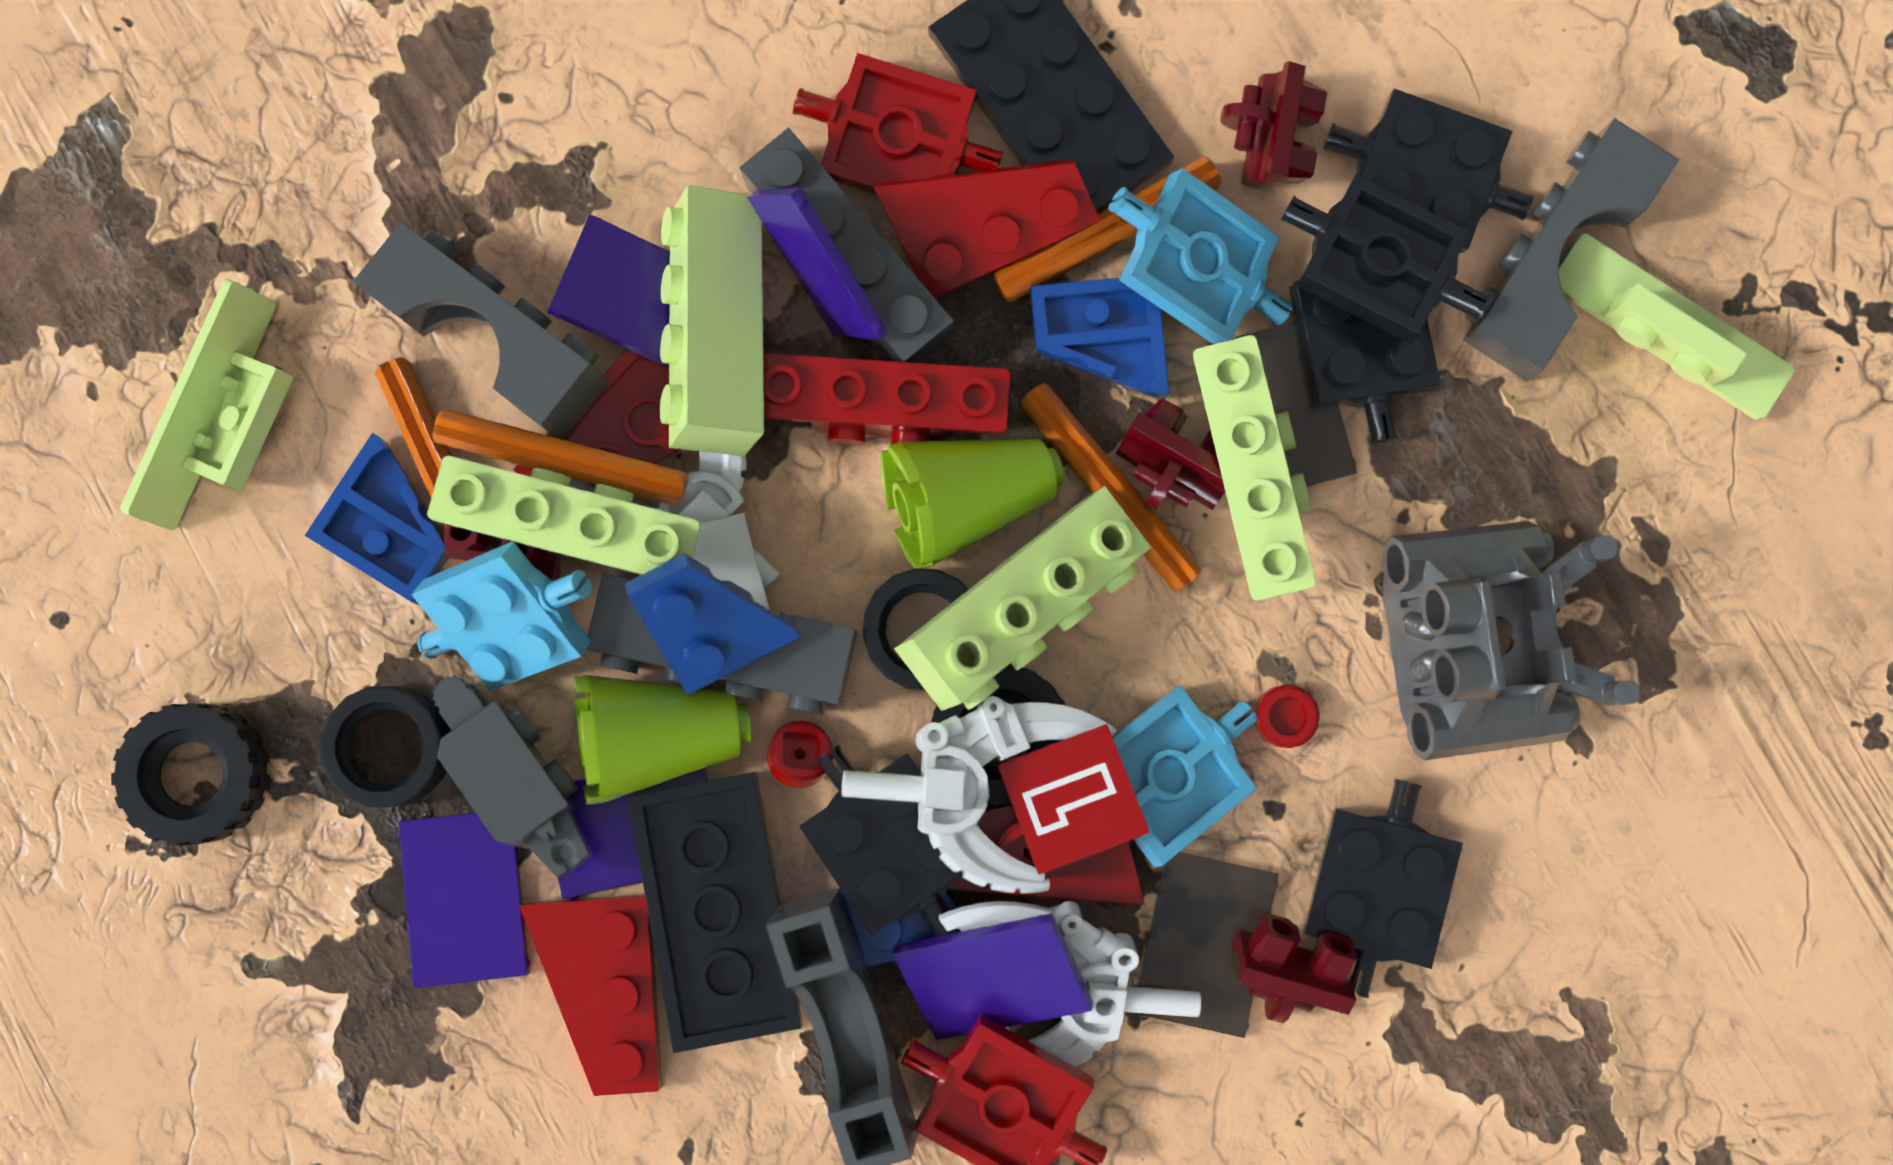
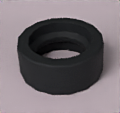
(881, 606)
(336, 751)

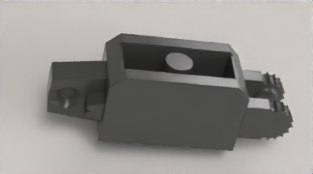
(507, 778)

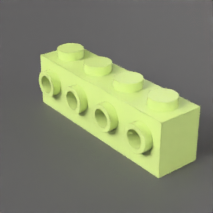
(714, 323)
(1023, 600)

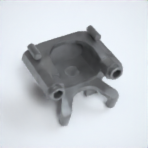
(1446, 646)

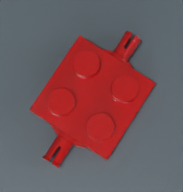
(895, 126)
(1003, 1100)

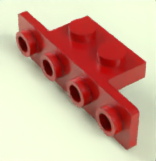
(884, 397)

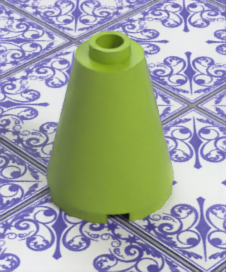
(963, 490)
(651, 733)

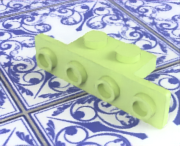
(1672, 327)
(214, 413)
(1255, 469)
(560, 518)

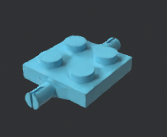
(1199, 257)
(503, 616)
(1182, 770)

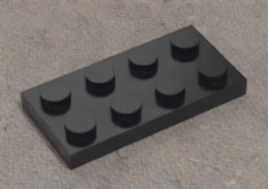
(1051, 92)
(708, 911)

